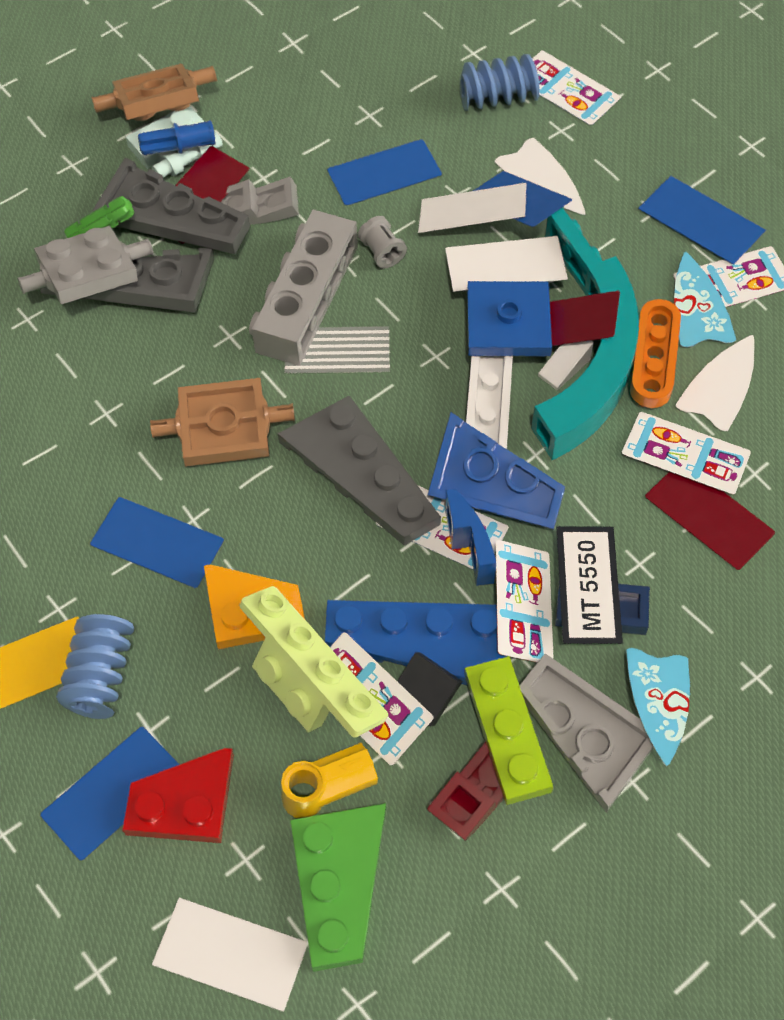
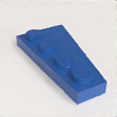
(393, 631)

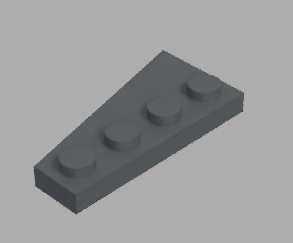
(174, 210)
(362, 467)

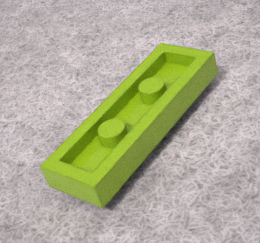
(508, 731)

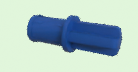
(177, 138)

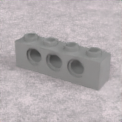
(304, 287)

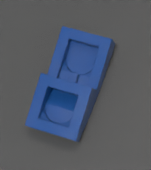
(468, 531)

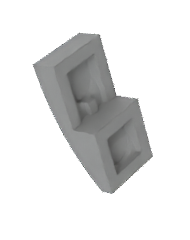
(264, 203)

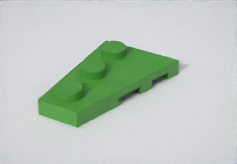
(337, 878)

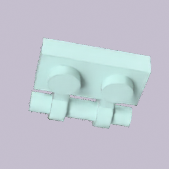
(170, 161)

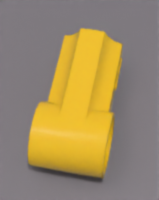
(331, 778)

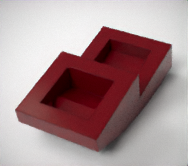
(469, 796)

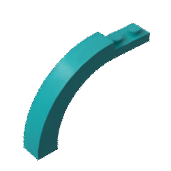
(591, 399)

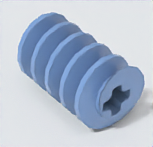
(499, 80)
(91, 665)

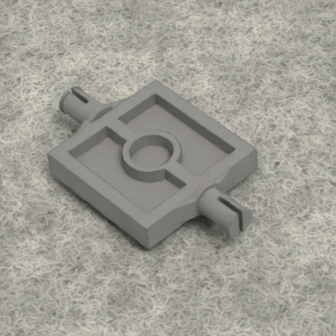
(85, 264)

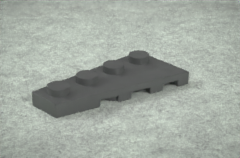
(163, 281)

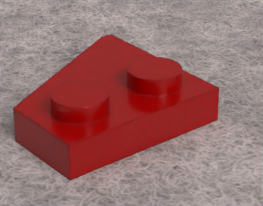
(182, 801)

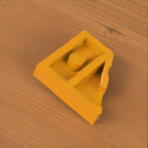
(225, 593)

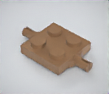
(155, 91)
(222, 421)

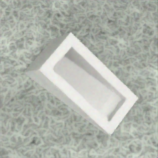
(566, 363)

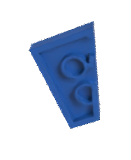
(494, 477)

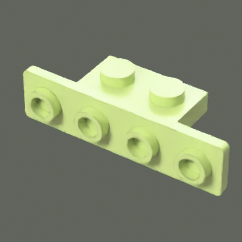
(306, 670)

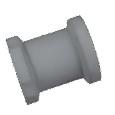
(382, 242)

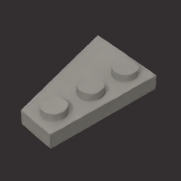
(588, 728)

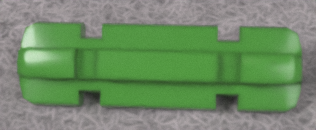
(105, 216)

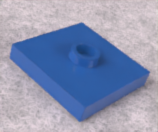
(509, 318)

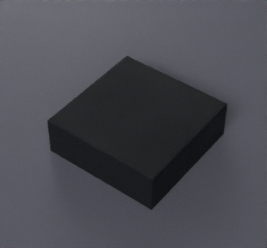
(429, 684)

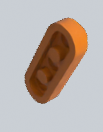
(659, 342)

